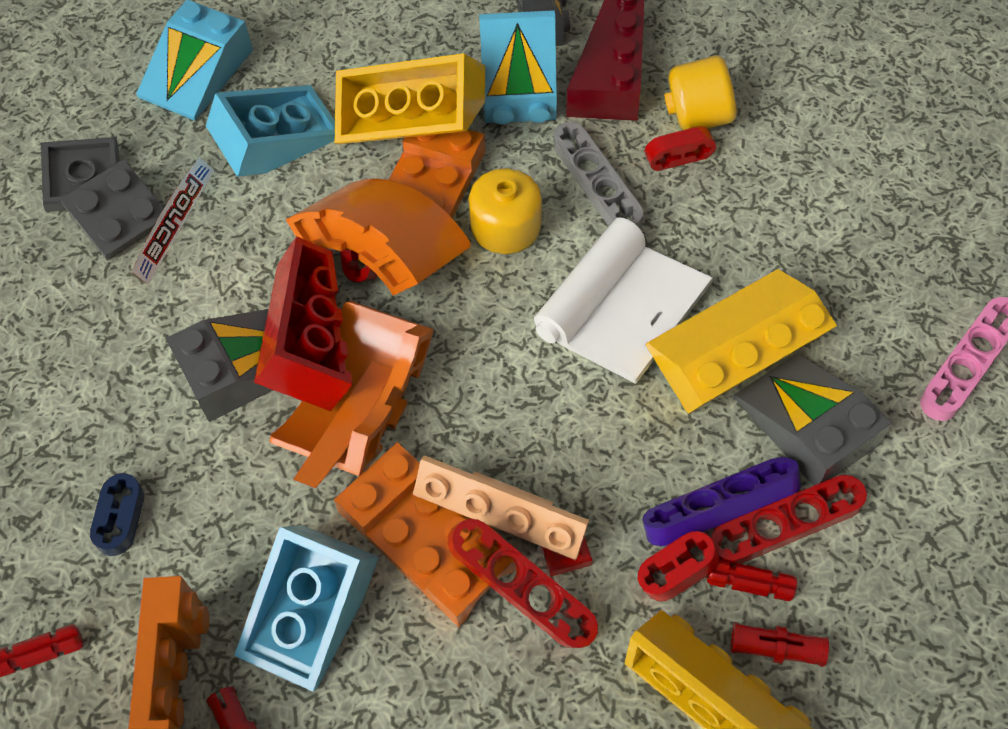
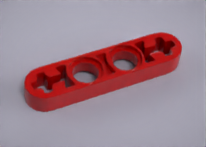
(784, 515)
(526, 578)

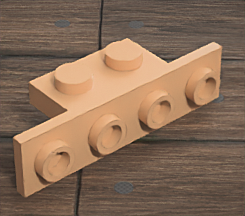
(501, 506)

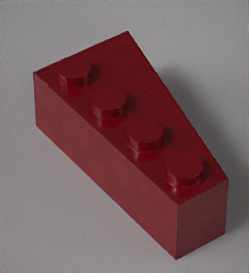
(610, 66)

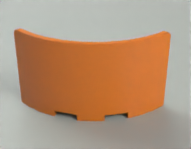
(388, 225)
(369, 338)

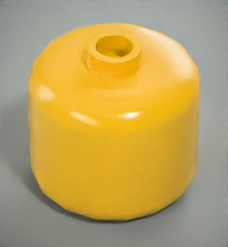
(701, 93)
(505, 211)

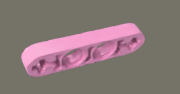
(968, 356)

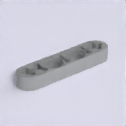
(601, 176)

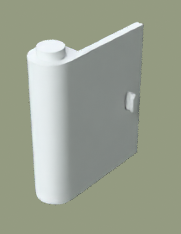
(615, 298)

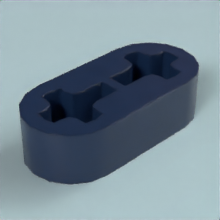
(108, 512)

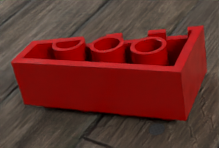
(302, 333)

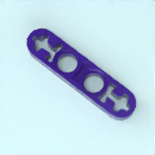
(763, 482)

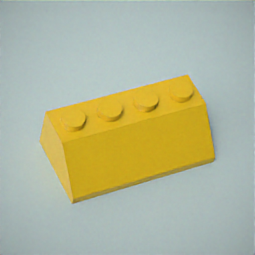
(408, 98)
(739, 337)
(704, 680)

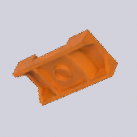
(440, 165)
(416, 533)
(168, 623)

